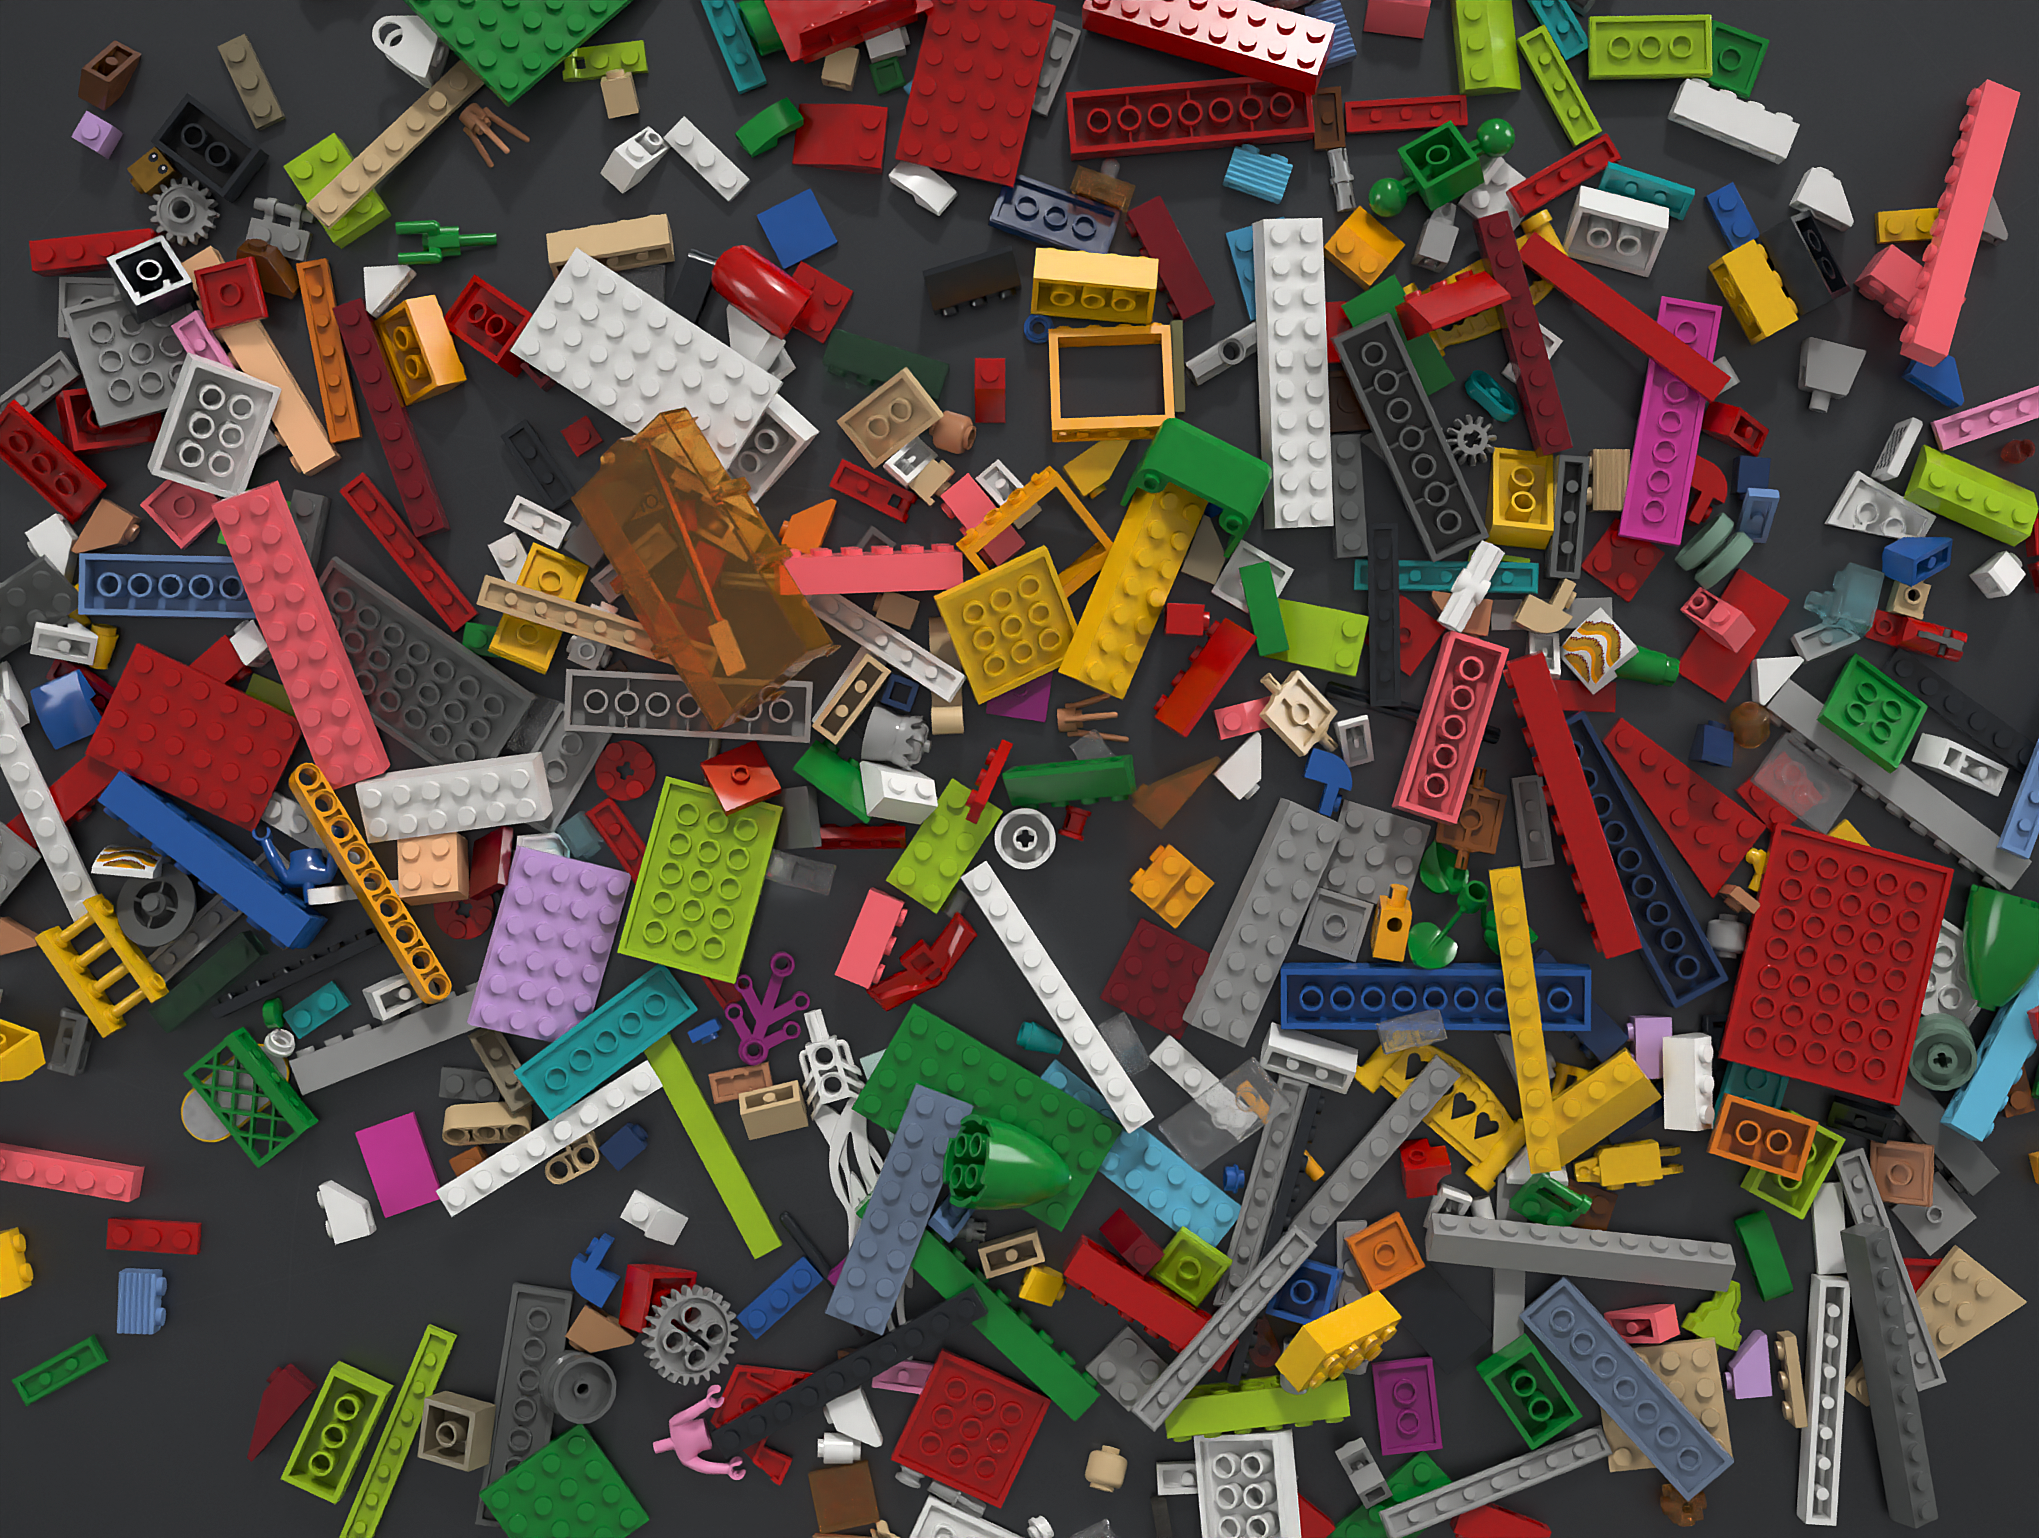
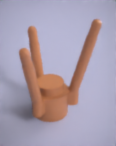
(478, 121)
(1071, 719)

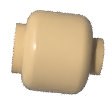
(1106, 1469)

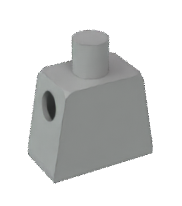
(1827, 370)

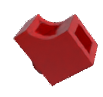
(1422, 1167)

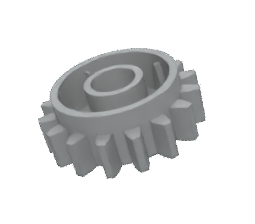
(173, 200)

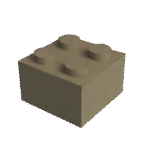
(456, 1431)

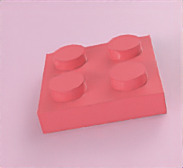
(181, 511)

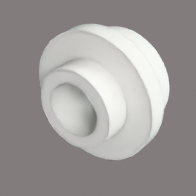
(279, 1043)
(1039, 1528)

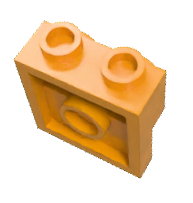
(1170, 884)

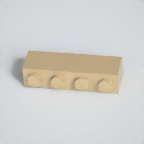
(615, 244)

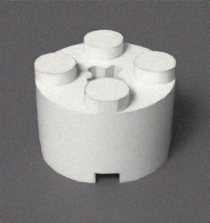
(1012, 850)

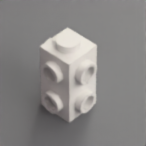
(589, 652)

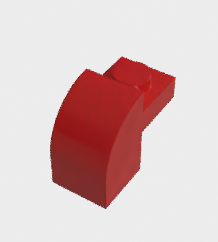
(1709, 486)

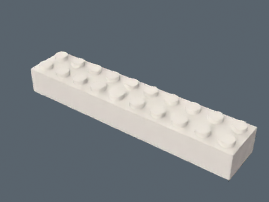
(1293, 372)

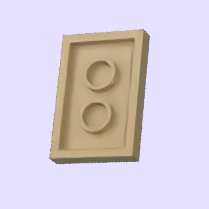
(890, 417)

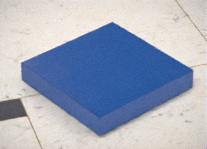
(797, 229)

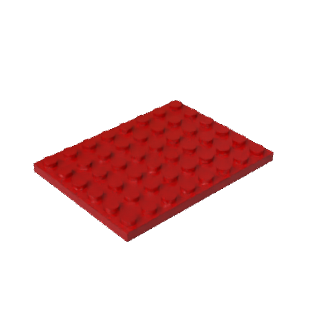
(1836, 964)

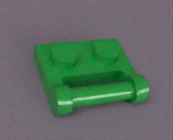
(1543, 1207)

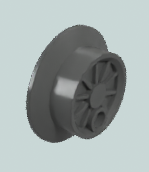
(157, 908)

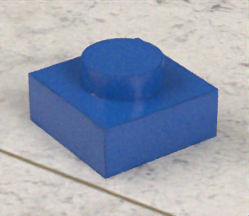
(705, 1031)

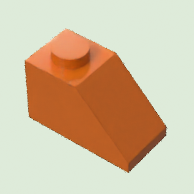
(808, 527)

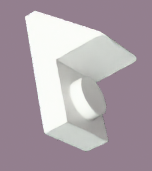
(64, 643)
(654, 1218)

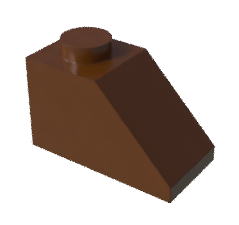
(108, 75)
(273, 268)

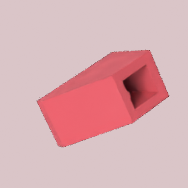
(1718, 619)

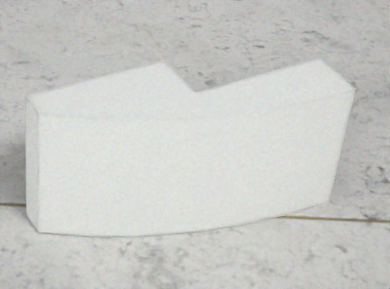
(925, 185)

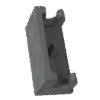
(72, 1042)

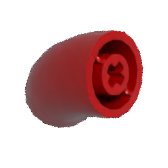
(760, 289)

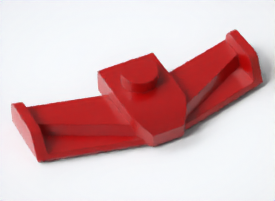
(925, 965)

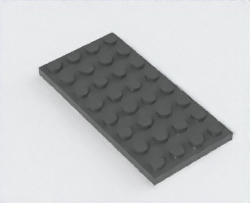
(419, 678)

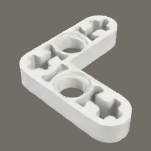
(340, 893)

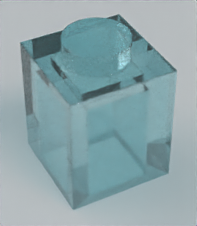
(580, 836)

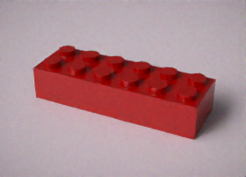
(1136, 1296)

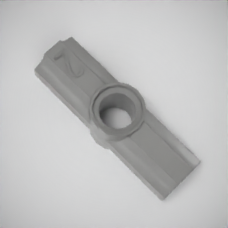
(1213, 360)

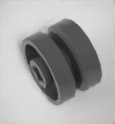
(577, 1386)

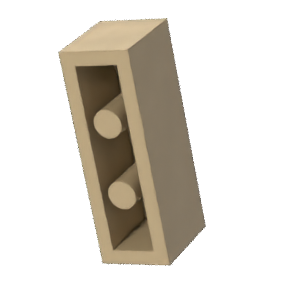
(852, 699)

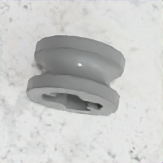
(909, 1477)

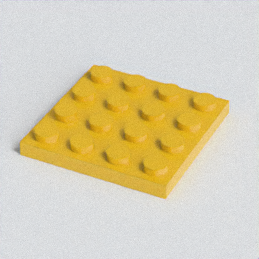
(1008, 624)

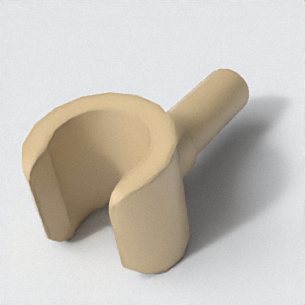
(882, 1531)

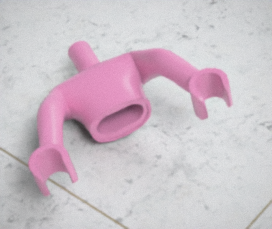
(693, 1436)

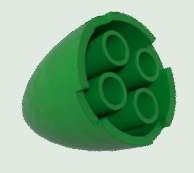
(1999, 945)
(1000, 1167)

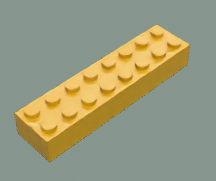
(1132, 588)

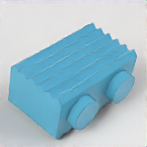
(1257, 173)

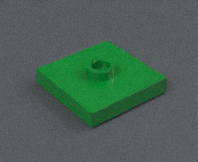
(1735, 59)

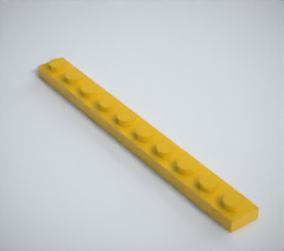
(1525, 1019)

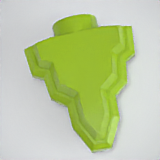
(1718, 1318)

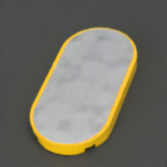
(203, 1122)

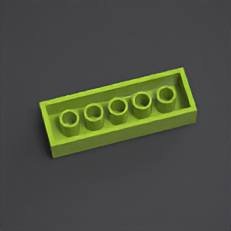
(1254, 1404)

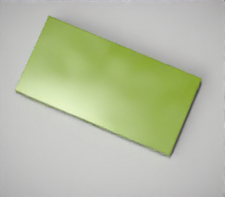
(1650, 47)

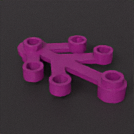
(766, 1013)

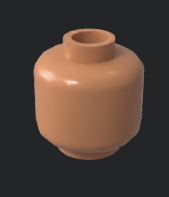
(953, 432)

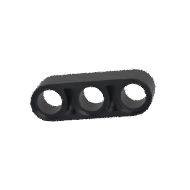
(693, 286)

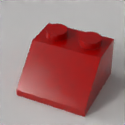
(644, 1288)

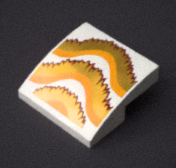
(1597, 650)
(129, 861)

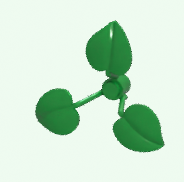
(1426, 943)

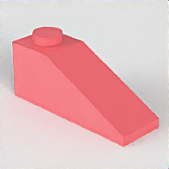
(1240, 718)

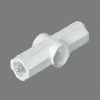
(1470, 586)

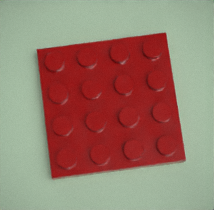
(971, 1428)

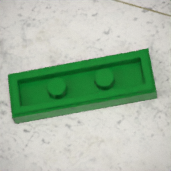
(1263, 608)
(60, 1370)

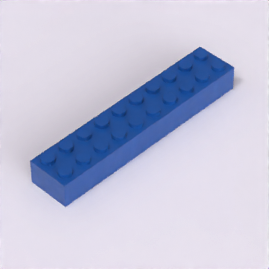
(1466, 993)

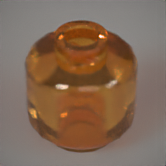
(1750, 724)

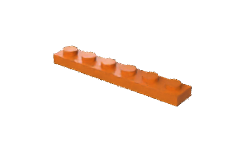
(329, 351)

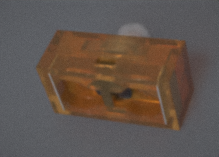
(1103, 185)

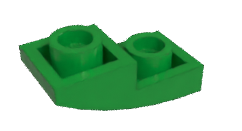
(767, 126)

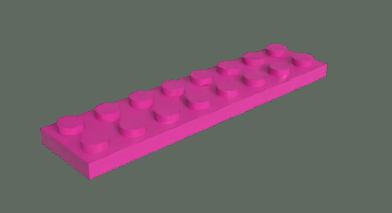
(1668, 432)

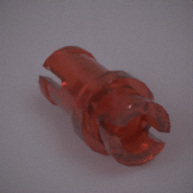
(2017, 451)

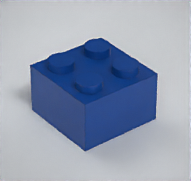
(1307, 1293)

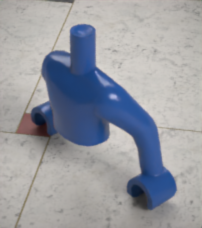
(305, 867)

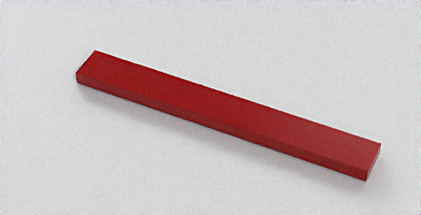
(1623, 318)
(629, 851)

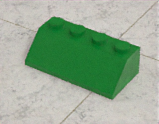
(1071, 781)

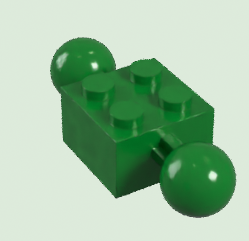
(1441, 166)

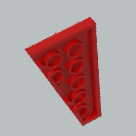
(1692, 813)

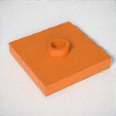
(1384, 1252)

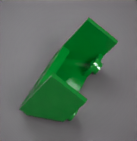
(1207, 469)

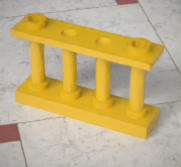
(82, 983)

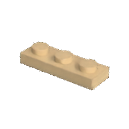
(1790, 1379)

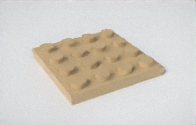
(1694, 1377)

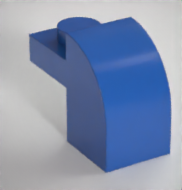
(1331, 771)
(589, 1277)

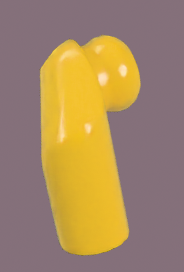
(1757, 858)

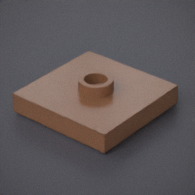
(1903, 1172)

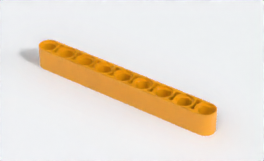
(369, 868)

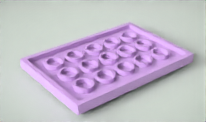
(548, 945)

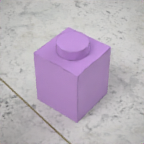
(97, 134)

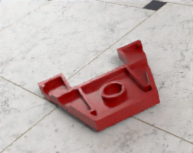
(747, 1389)

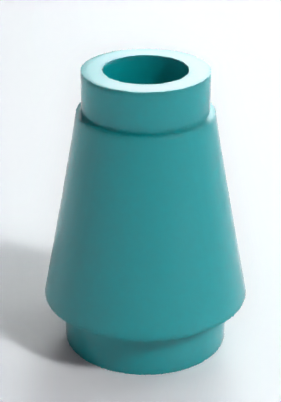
(1038, 1039)

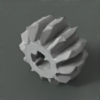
(1476, 450)

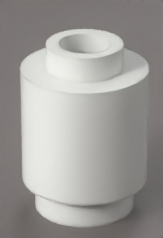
(839, 1448)

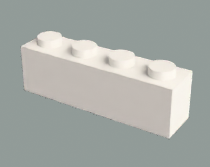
(1733, 120)

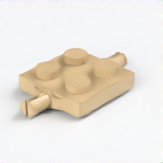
(1298, 713)

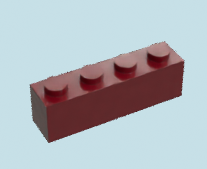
(1176, 267)

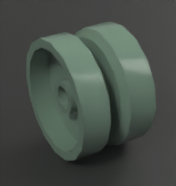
(1718, 554)
(1943, 1052)

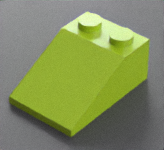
(1322, 637)

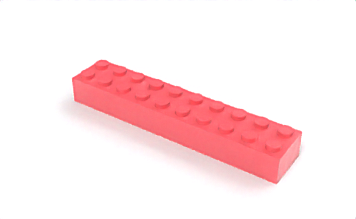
(301, 635)

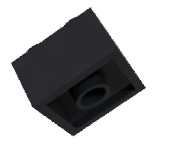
(150, 279)

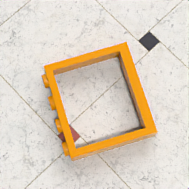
(1118, 426)
(1018, 503)

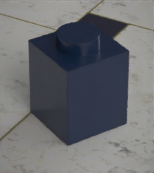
(1749, 473)
(901, 693)
(625, 1145)

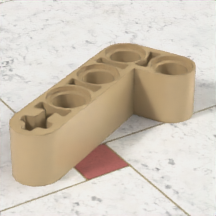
(946, 716)
(572, 1158)

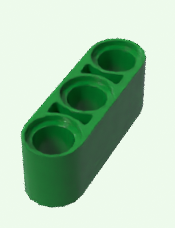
(1763, 1256)

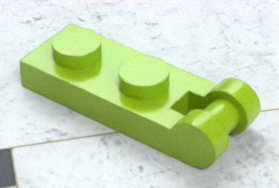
(603, 58)

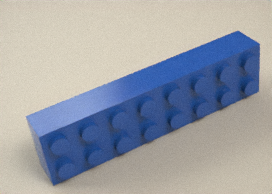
(212, 861)

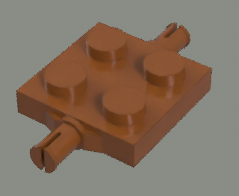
(1477, 822)

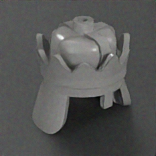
(895, 737)

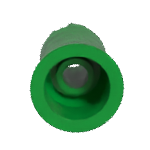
(1650, 668)

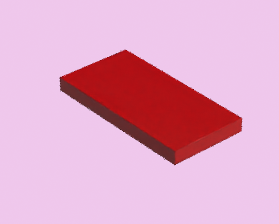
(47, 463)
(1716, 666)

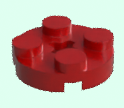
(640, 761)
(458, 925)

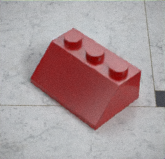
(1449, 303)

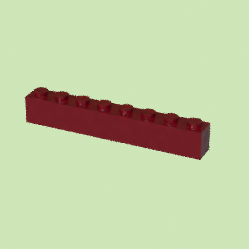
(1523, 335)
(391, 419)

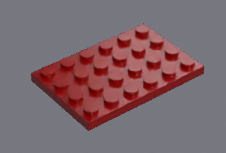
(976, 87)
(195, 737)

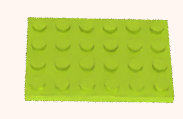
(699, 882)

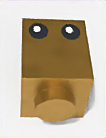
(152, 171)

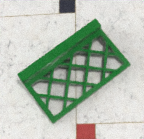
(266, 1078)

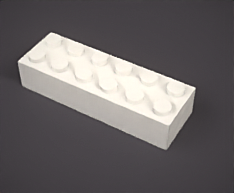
(454, 797)

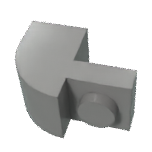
(1363, 1472)

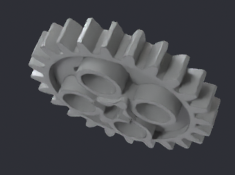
(706, 1311)

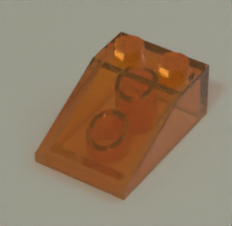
(1166, 795)

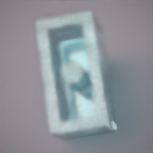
(1852, 603)

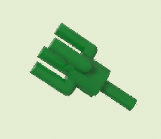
(438, 241)

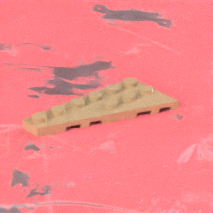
(1956, 1305)

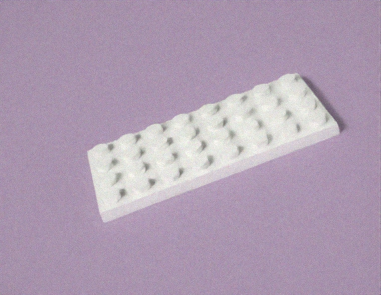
(642, 357)

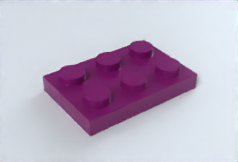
(1406, 1405)

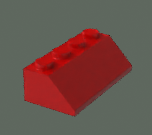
(1204, 677)

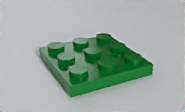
(1872, 713)

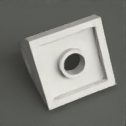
(418, 53)

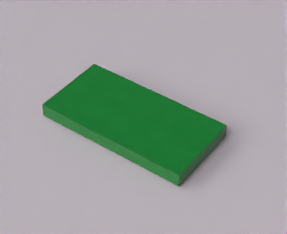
(1422, 350)

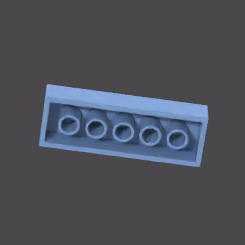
(161, 587)

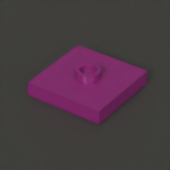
(1025, 701)

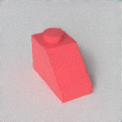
(1645, 1323)

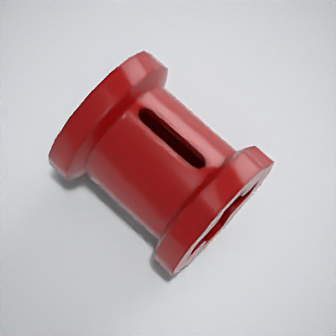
(1074, 822)

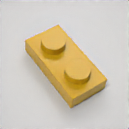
(1904, 225)

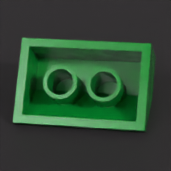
(834, 776)

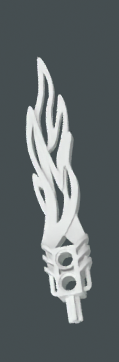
(837, 1127)

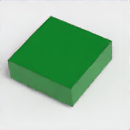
(887, 75)

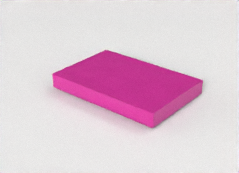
(399, 1164)

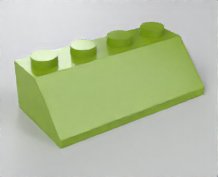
(1485, 47)
(1972, 496)

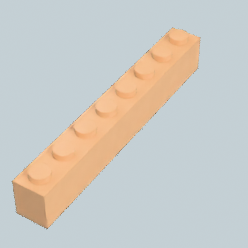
(258, 357)

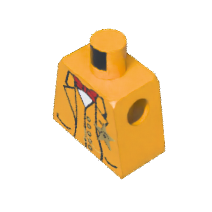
(1391, 924)

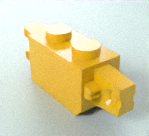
(1627, 1163)

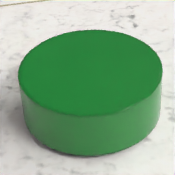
(272, 1013)

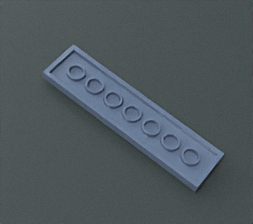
(897, 1211)
(1626, 1388)

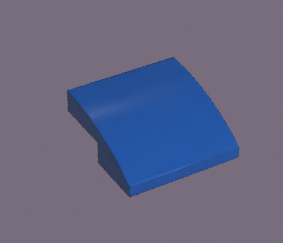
(66, 708)

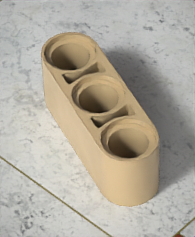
(485, 1124)

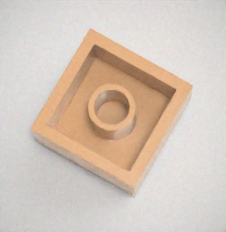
(433, 868)

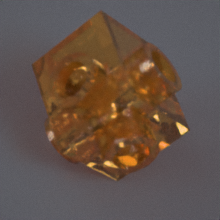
(1673, 1507)

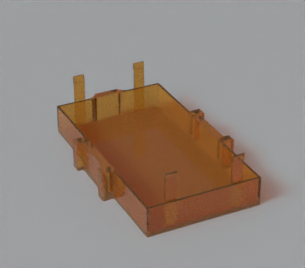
(700, 568)

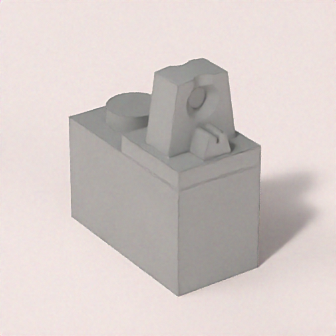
(1436, 239)

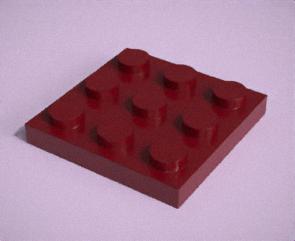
(1156, 978)

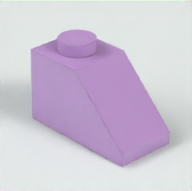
(1749, 1369)

